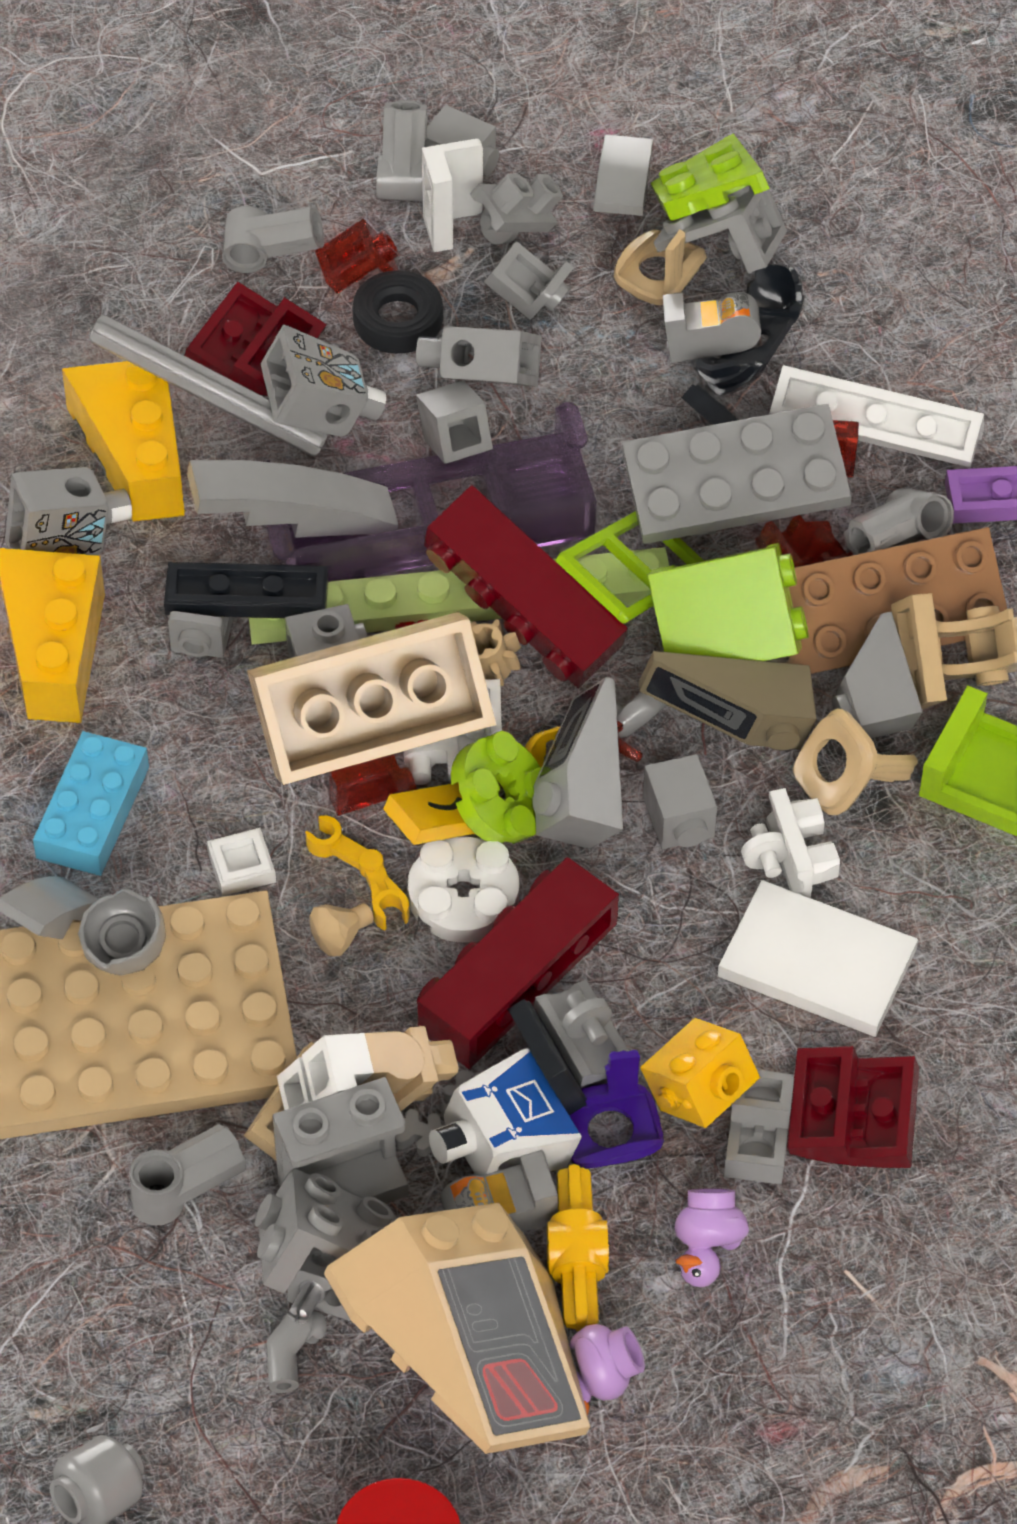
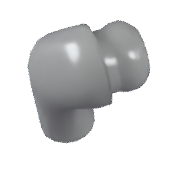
(283, 1349)

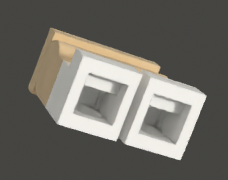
(349, 1060)

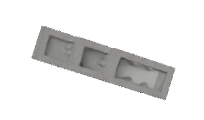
(303, 496)

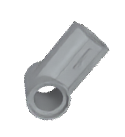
(401, 157)
(255, 236)
(902, 520)
(185, 1172)

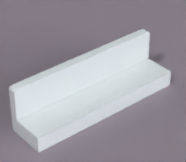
(886, 416)

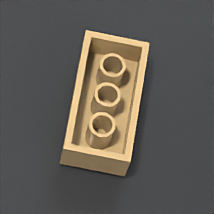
(371, 697)

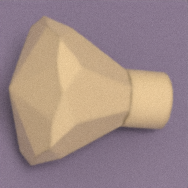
(337, 926)

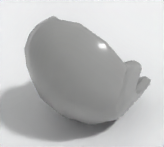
(122, 932)

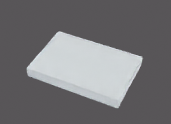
(818, 958)

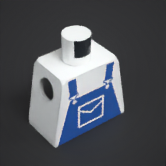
(505, 1116)

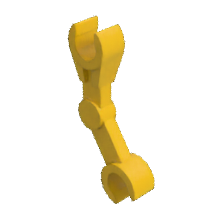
(367, 861)

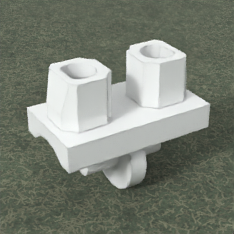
(785, 844)

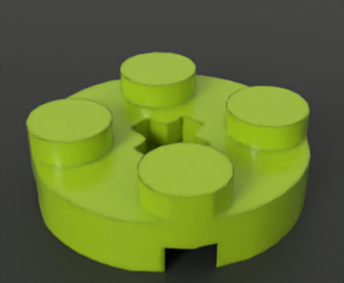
(478, 770)

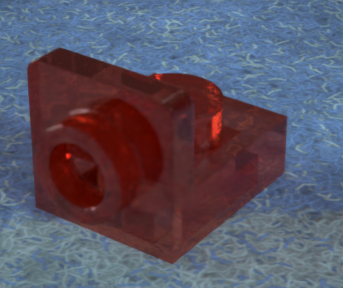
(356, 254)

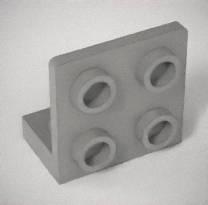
(752, 225)

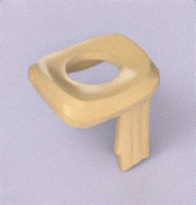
(681, 265)
(861, 763)

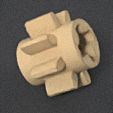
(496, 650)

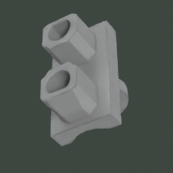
(517, 206)
(581, 1031)

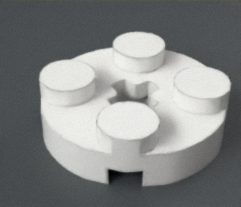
(455, 861)

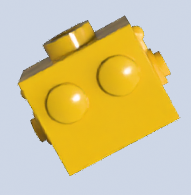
(700, 1072)

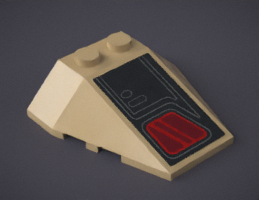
(473, 1319)

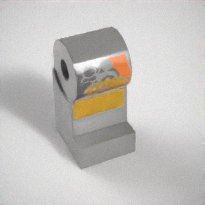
(710, 325)
(522, 1191)

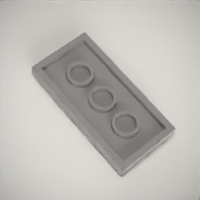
(736, 473)

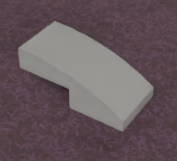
(623, 175)
(47, 905)
(760, 1129)

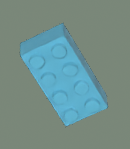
(91, 803)

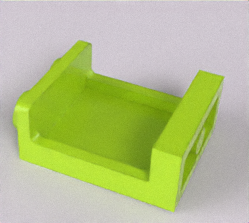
(730, 606)
(975, 765)

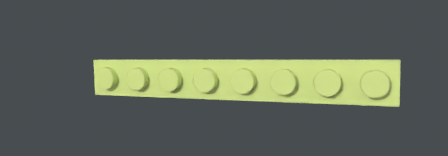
(431, 594)

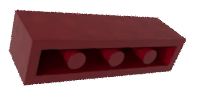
(523, 587)
(517, 959)

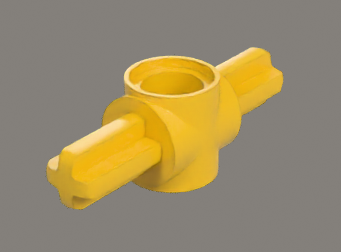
(577, 1247)

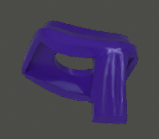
(624, 1096)

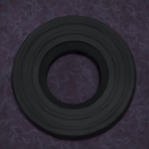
(391, 287)

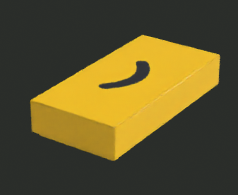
(428, 813)

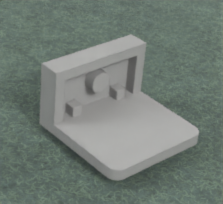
(312, 1214)

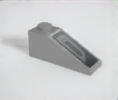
(580, 779)

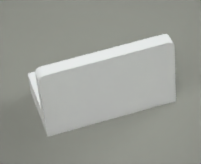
(447, 180)

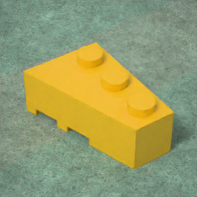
(131, 431)
(54, 626)

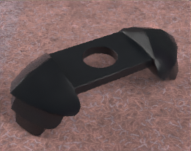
(780, 304)

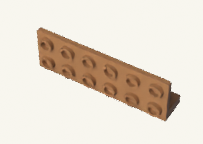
(851, 592)

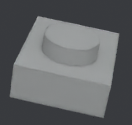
(528, 281)

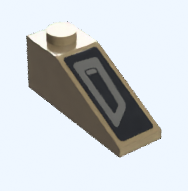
(740, 697)

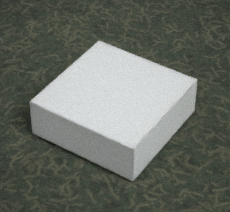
(241, 861)

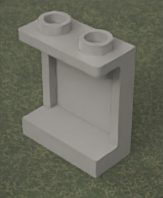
(345, 1139)

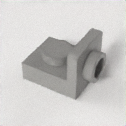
(199, 634)

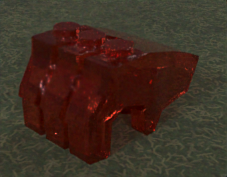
(804, 540)

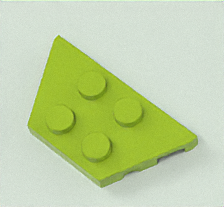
(708, 179)

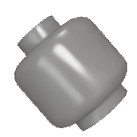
(97, 1481)

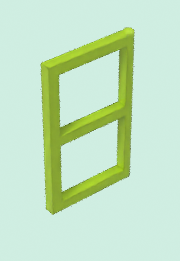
(608, 538)

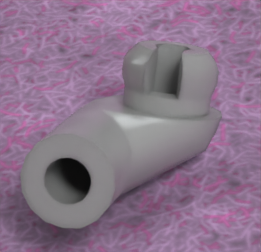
(637, 713)

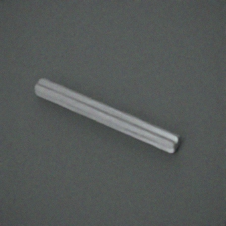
(199, 382)

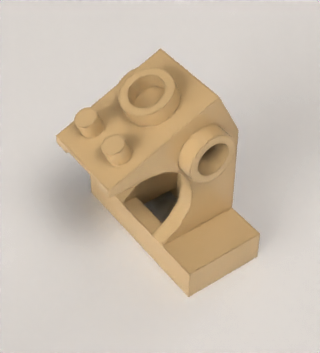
(988, 639)

